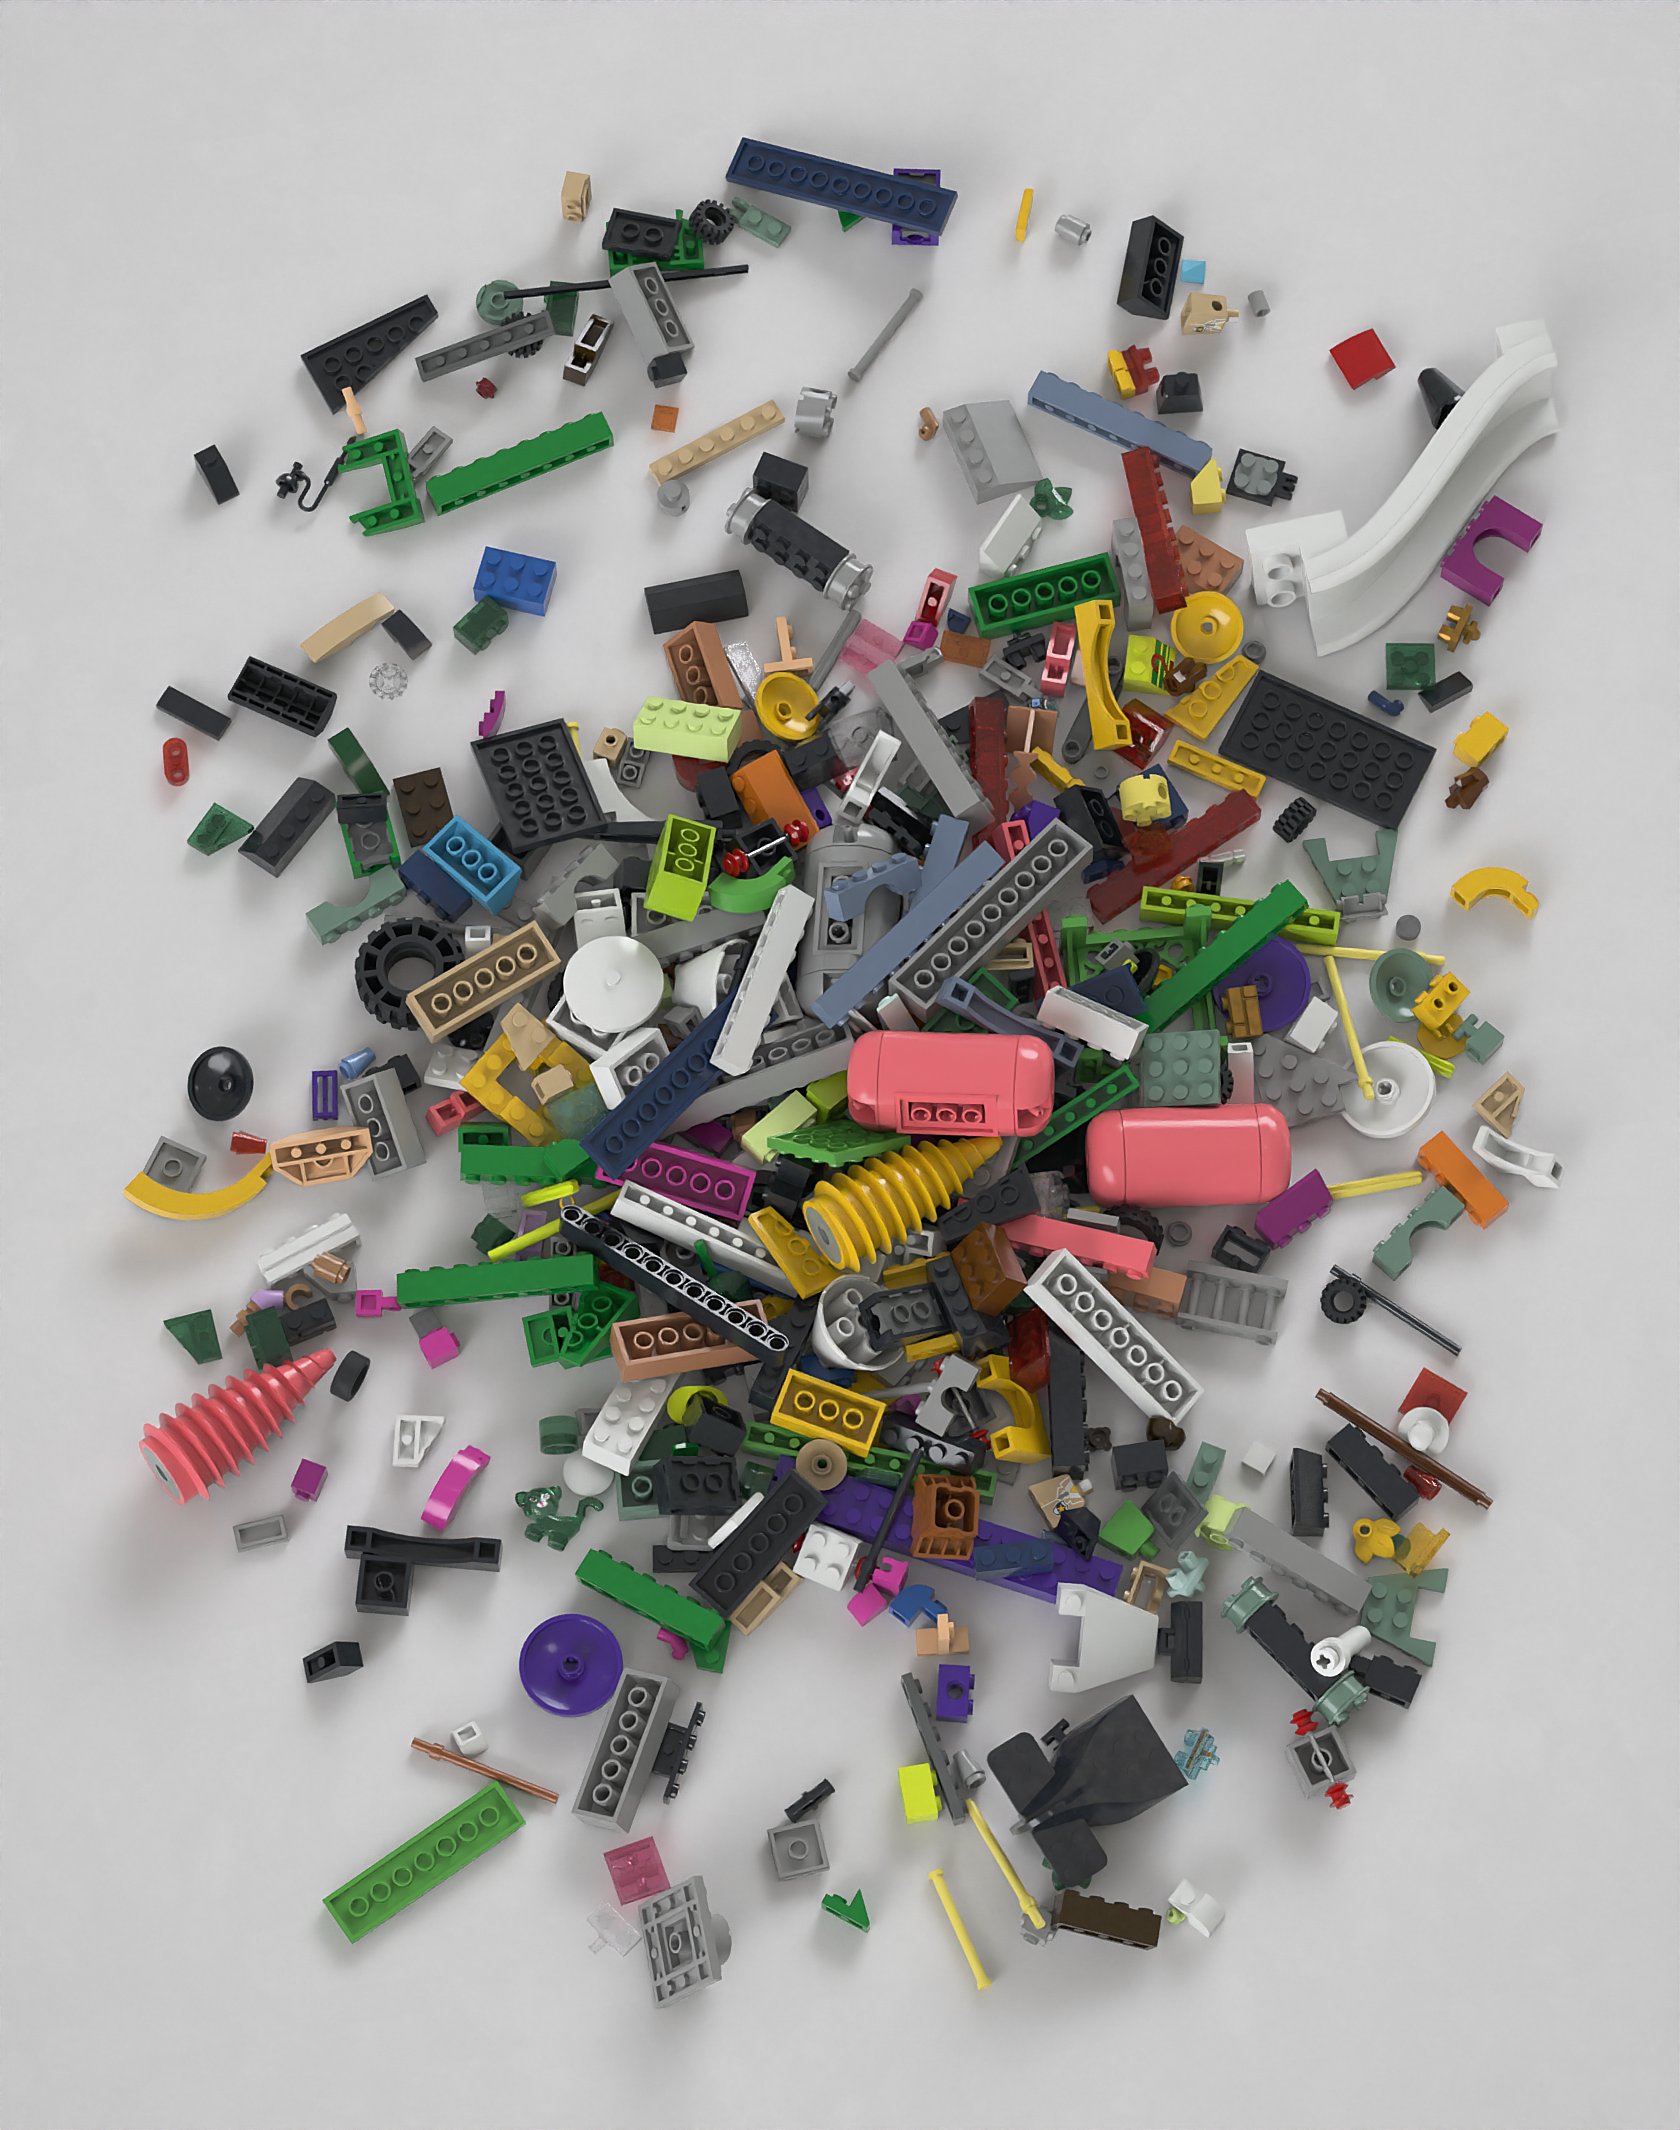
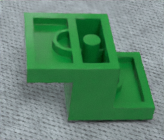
(546, 1335)

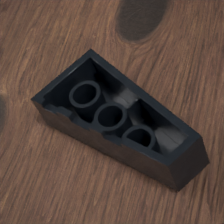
(634, 873)

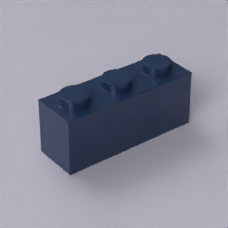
(434, 887)
(1013, 1559)

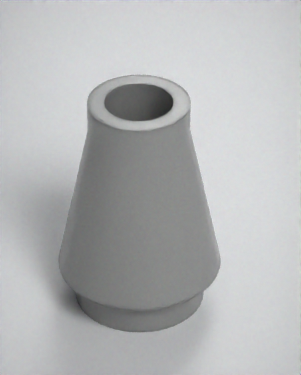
(970, 1772)

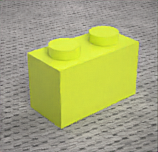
(918, 1793)

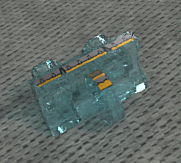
(1200, 1755)

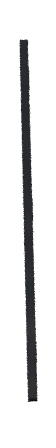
(604, 284)

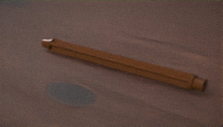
(1404, 1448)

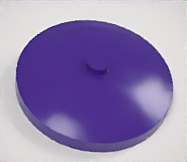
(1280, 983)
(570, 1665)

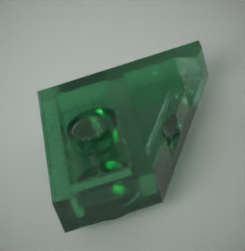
(218, 830)
(197, 1335)

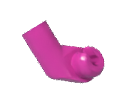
(677, 1643)

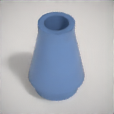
(354, 1065)

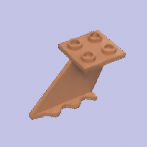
(1026, 731)

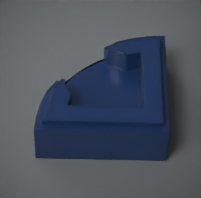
(957, 622)

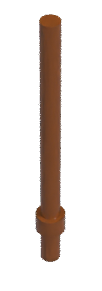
(438, 1752)

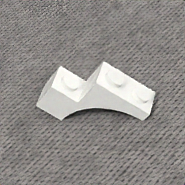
(868, 777)
(1508, 1157)

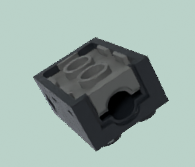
(904, 1316)

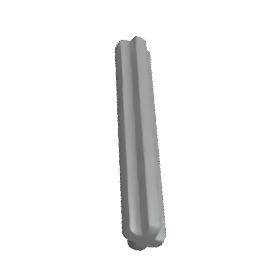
(833, 650)

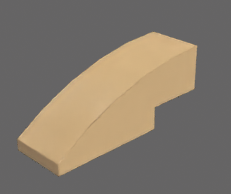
(766, 1598)

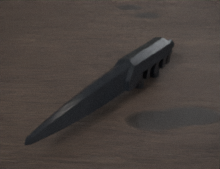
(650, 832)

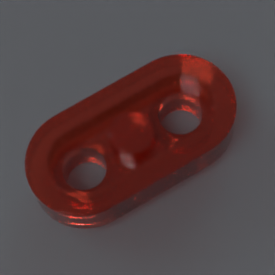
(176, 763)

